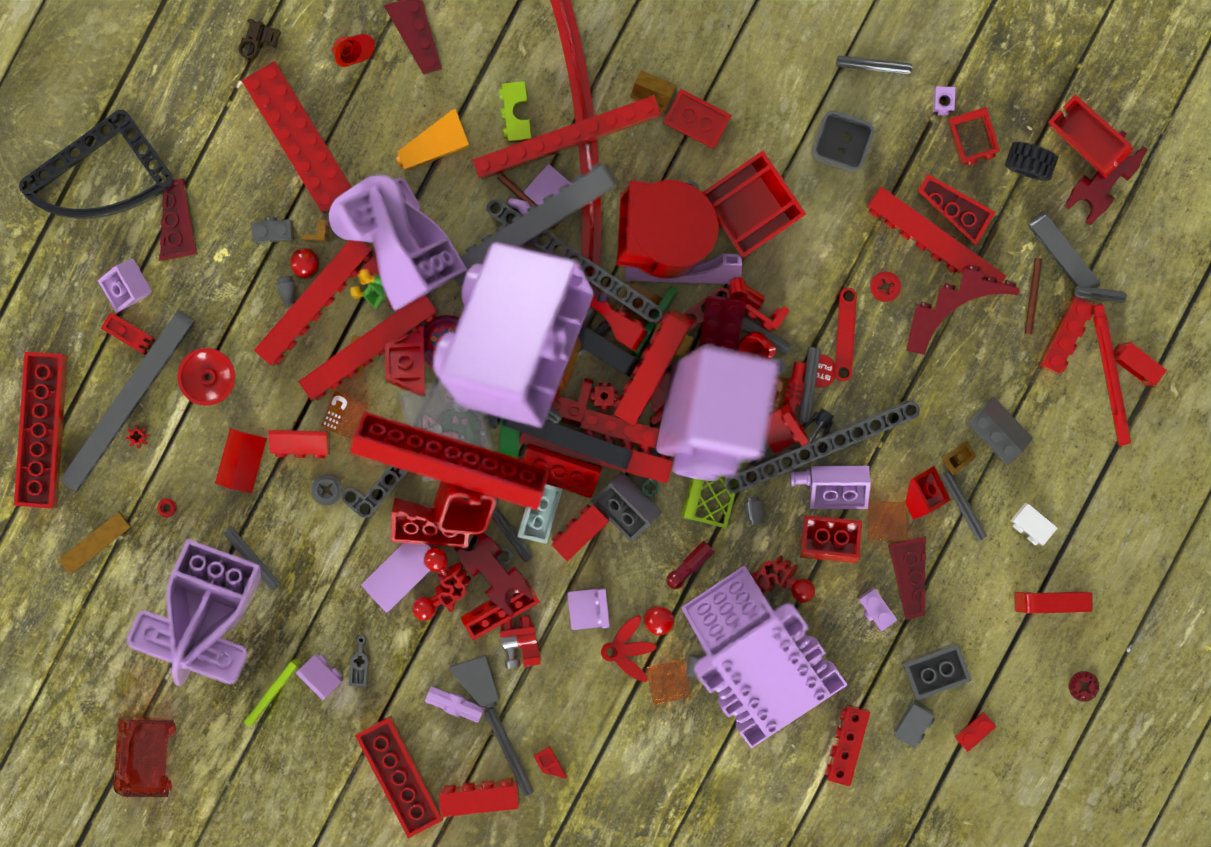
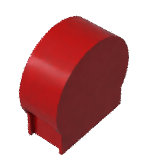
(665, 228)

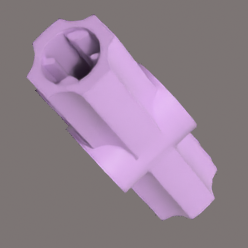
(454, 704)

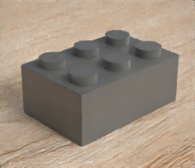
(936, 671)

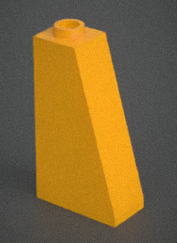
(435, 142)

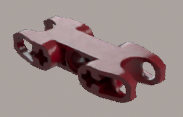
(1096, 190)
(503, 583)

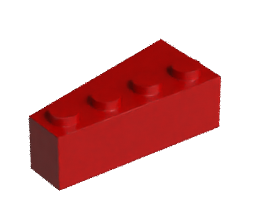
(962, 211)
(419, 525)

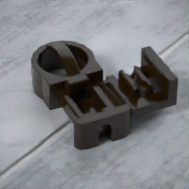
(258, 34)

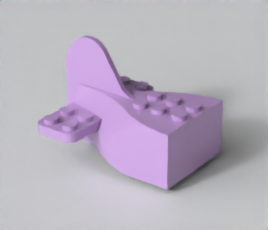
(409, 246)
(203, 603)

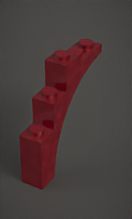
(972, 286)

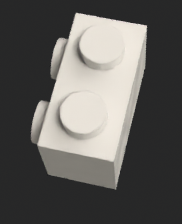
(1033, 524)

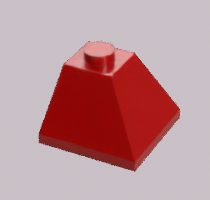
(926, 493)

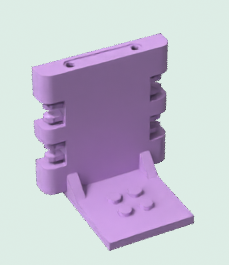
(758, 657)

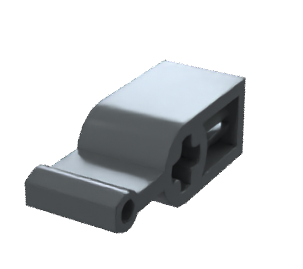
(355, 667)

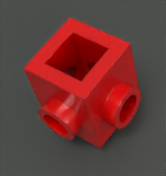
(604, 404)

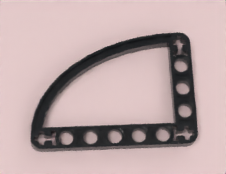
(85, 150)

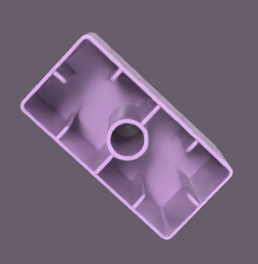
(514, 333)
(716, 412)

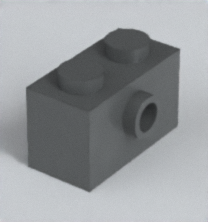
(272, 231)
(914, 723)

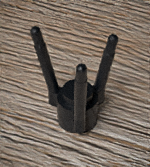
(823, 420)

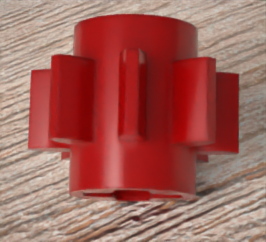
(141, 440)

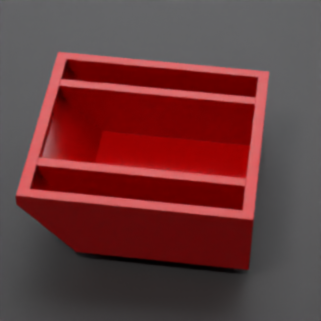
(754, 204)

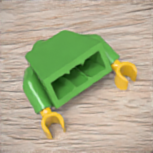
(373, 293)

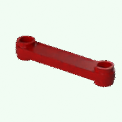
(845, 334)

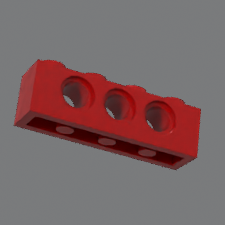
(489, 615)

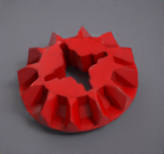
(889, 278)

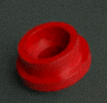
(161, 510)

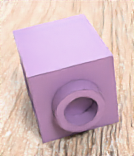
(949, 93)

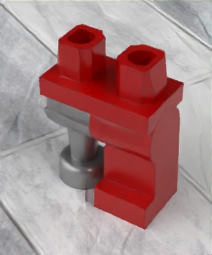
(520, 637)

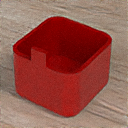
(462, 514)

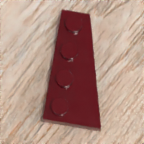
(414, 28)
(177, 232)
(909, 568)

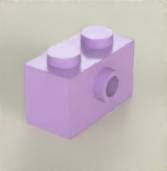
(876, 609)

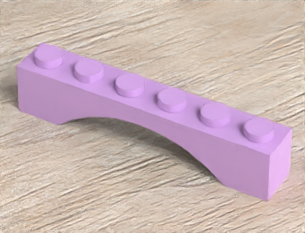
(717, 270)

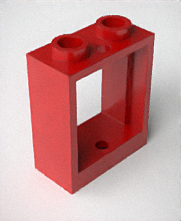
(967, 117)
(1138, 363)

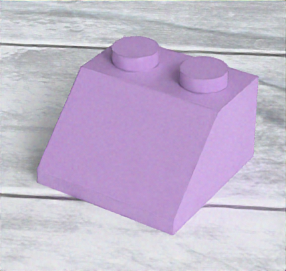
(124, 285)
(320, 675)

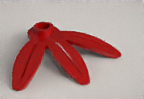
(621, 650)

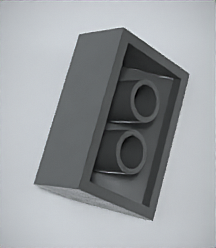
(999, 431)
(626, 506)

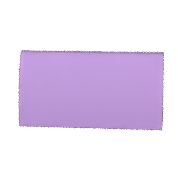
(397, 575)

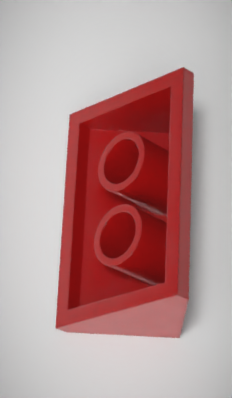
(240, 461)

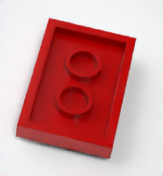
(697, 119)

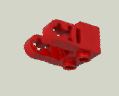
(571, 410)

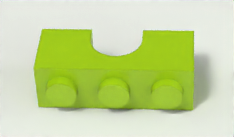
(516, 129)

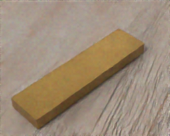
(94, 543)

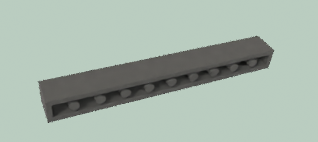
(544, 216)

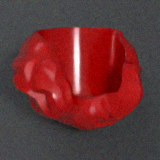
(756, 346)

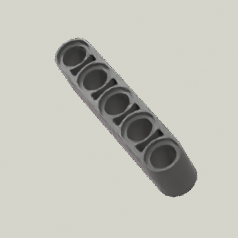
(1062, 251)

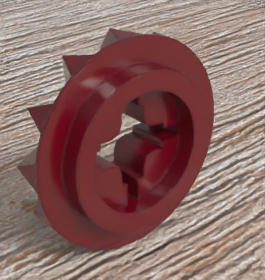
(1074, 686)

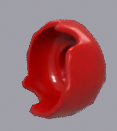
(304, 263)
(658, 620)

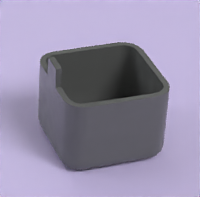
(828, 141)

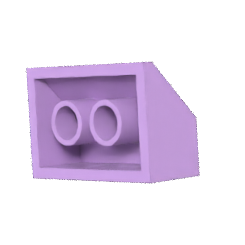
(839, 487)

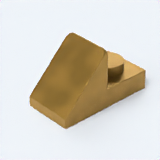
(959, 457)

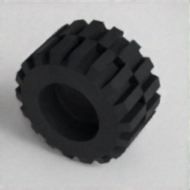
(1031, 161)

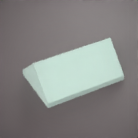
(538, 523)

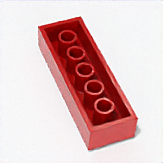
(655, 364)
(399, 776)

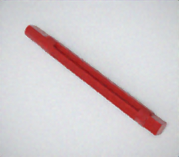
(1111, 375)

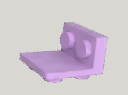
(545, 184)
(588, 609)

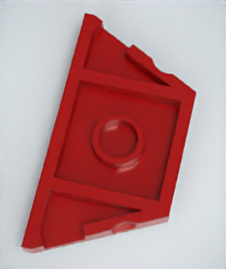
(406, 362)

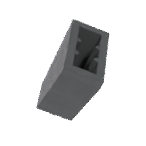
(477, 679)

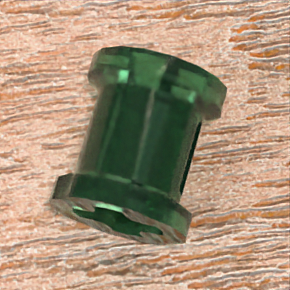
(645, 491)

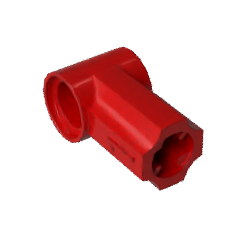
(740, 291)

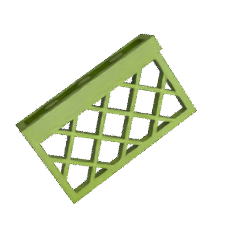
(693, 496)

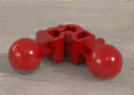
(436, 560)
(802, 589)

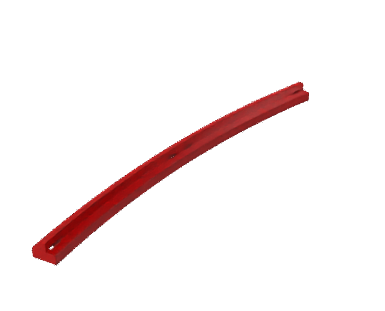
(583, 110)

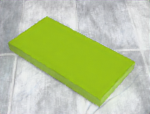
(272, 692)

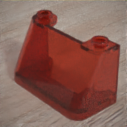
(142, 756)

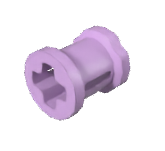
(800, 477)

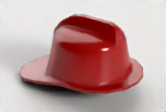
(353, 49)

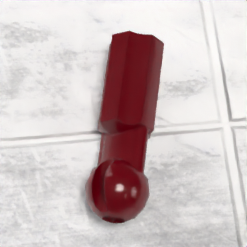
(690, 564)

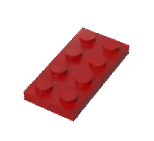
(565, 471)

